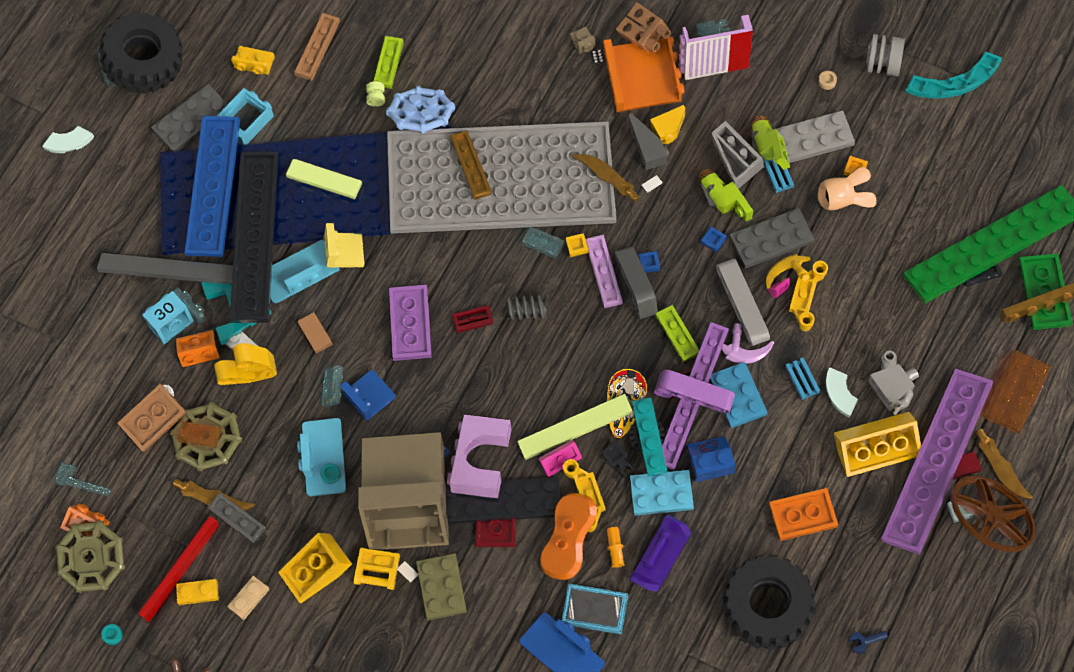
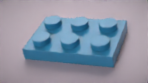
(747, 400)

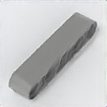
(743, 302)

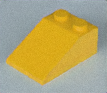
(314, 566)

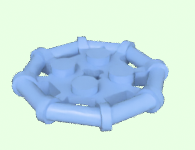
(429, 107)

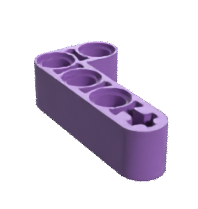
(694, 390)

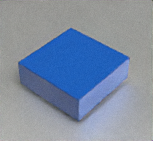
(713, 239)
(649, 261)

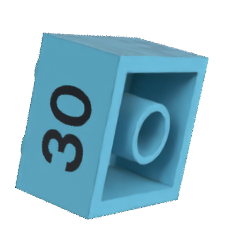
(168, 317)

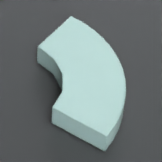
(66, 142)
(838, 392)

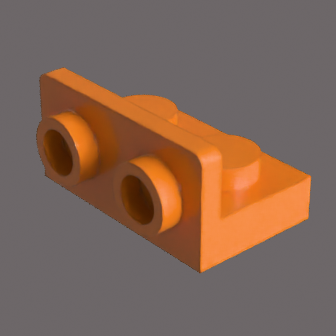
(197, 348)
(80, 514)

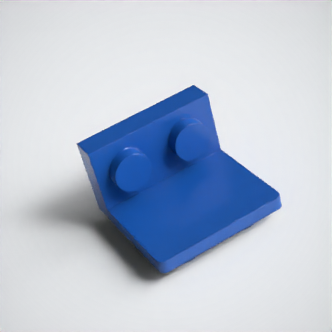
(368, 394)

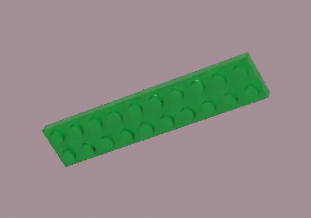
(991, 244)

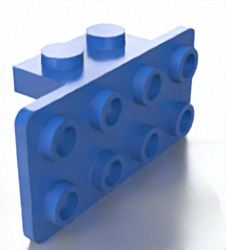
(560, 646)

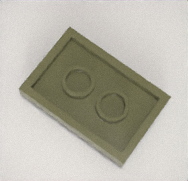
(441, 587)

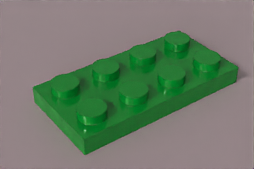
(1039, 277)

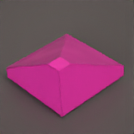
(778, 288)

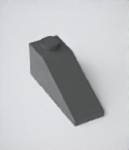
(648, 144)

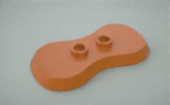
(563, 552)

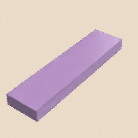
(604, 271)

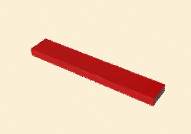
(179, 569)

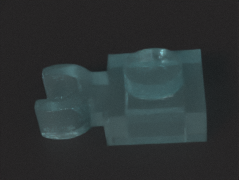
(710, 28)

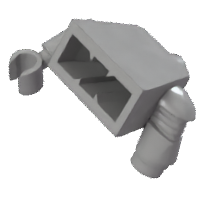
(893, 383)

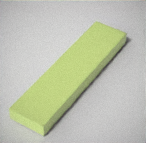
(324, 179)

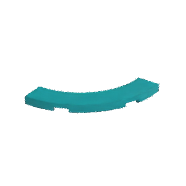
(955, 85)

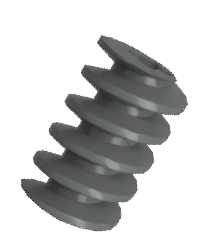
(527, 307)

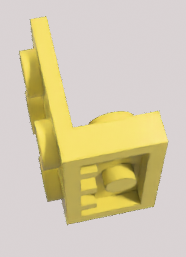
(343, 248)

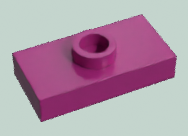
(554, 460)

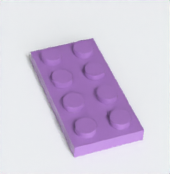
(410, 322)

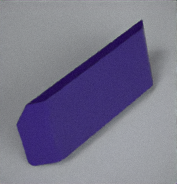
(661, 554)

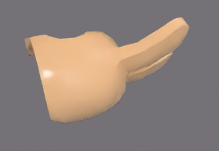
(842, 191)

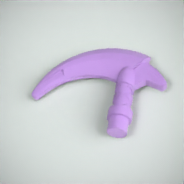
(739, 355)

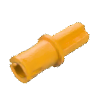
(615, 547)

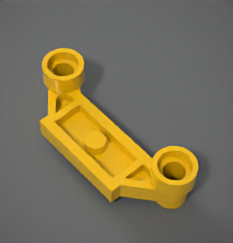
(804, 294)
(585, 485)

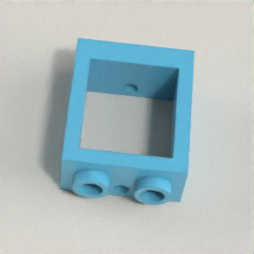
(238, 102)

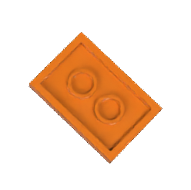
(803, 514)

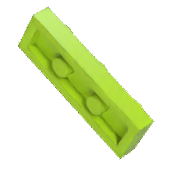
(388, 61)
(677, 333)

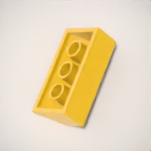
(878, 443)

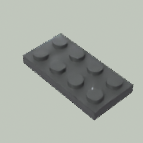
(185, 121)
(772, 238)

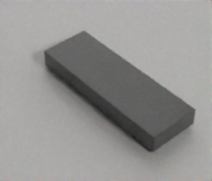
(236, 518)

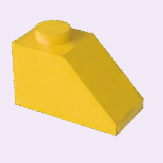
(668, 124)

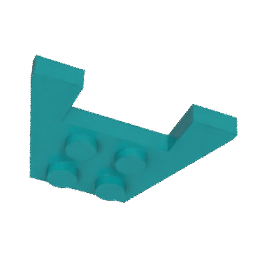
(229, 330)

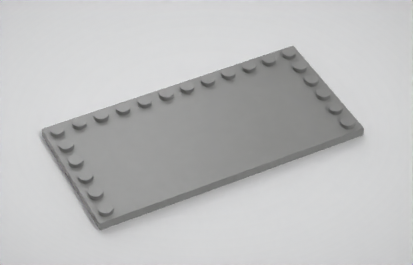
(526, 168)

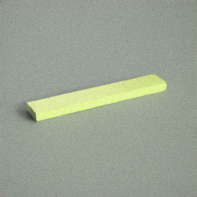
(575, 426)

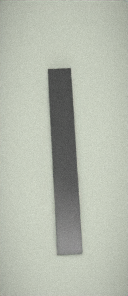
(165, 268)

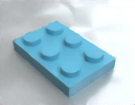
(661, 493)

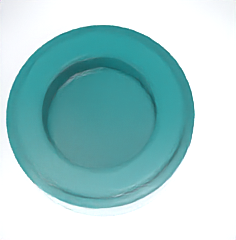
(330, 473)
(111, 634)

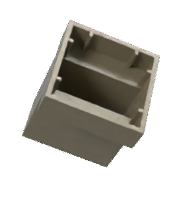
(403, 491)

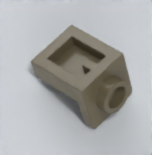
(583, 40)

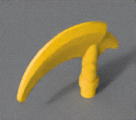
(793, 261)

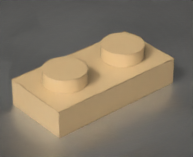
(248, 597)

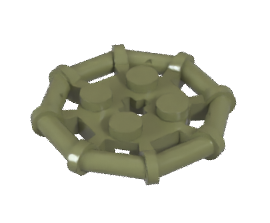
(202, 451)
(98, 564)

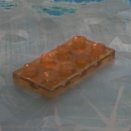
(1017, 391)

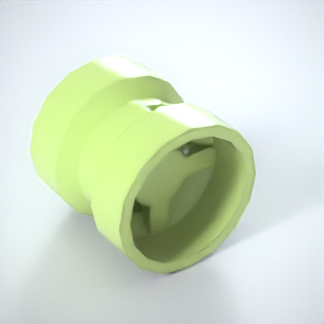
(375, 93)

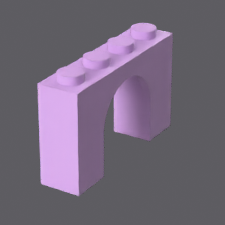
(476, 432)

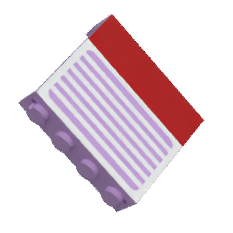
(716, 52)

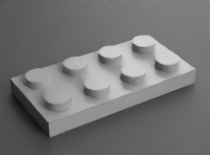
(816, 136)

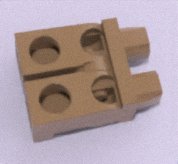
(643, 29)

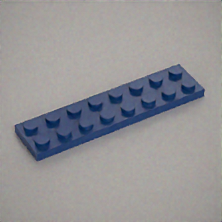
(212, 186)

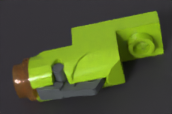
(769, 142)
(724, 196)

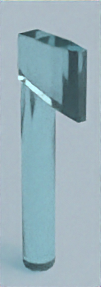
(64, 477)

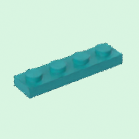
(649, 437)

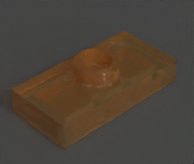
(199, 434)

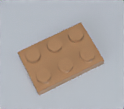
(152, 417)

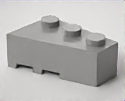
(736, 154)

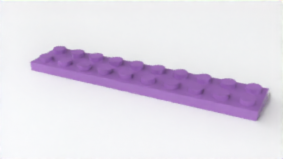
(937, 461)

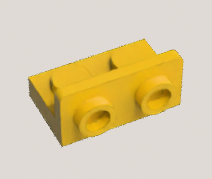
(253, 60)

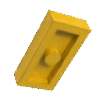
(197, 592)

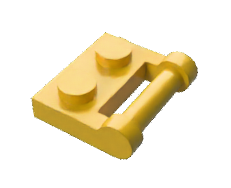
(377, 562)

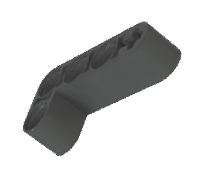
(637, 282)

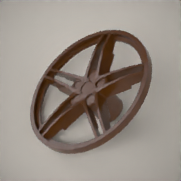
(991, 515)

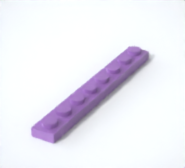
(687, 410)

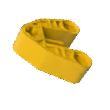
(250, 365)

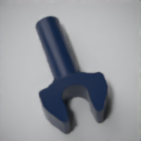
(865, 640)

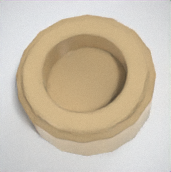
(827, 80)

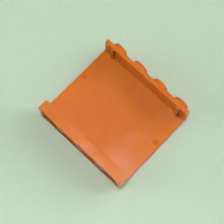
(643, 77)

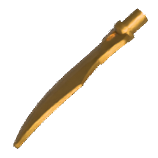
(608, 174)
(1001, 466)
(206, 496)

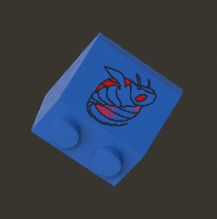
(711, 458)

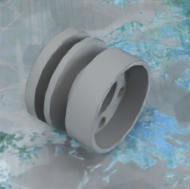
(885, 55)

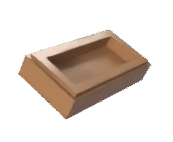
(315, 332)

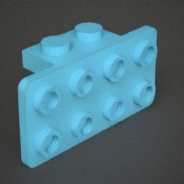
(299, 271)
(318, 446)

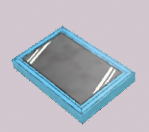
(595, 608)

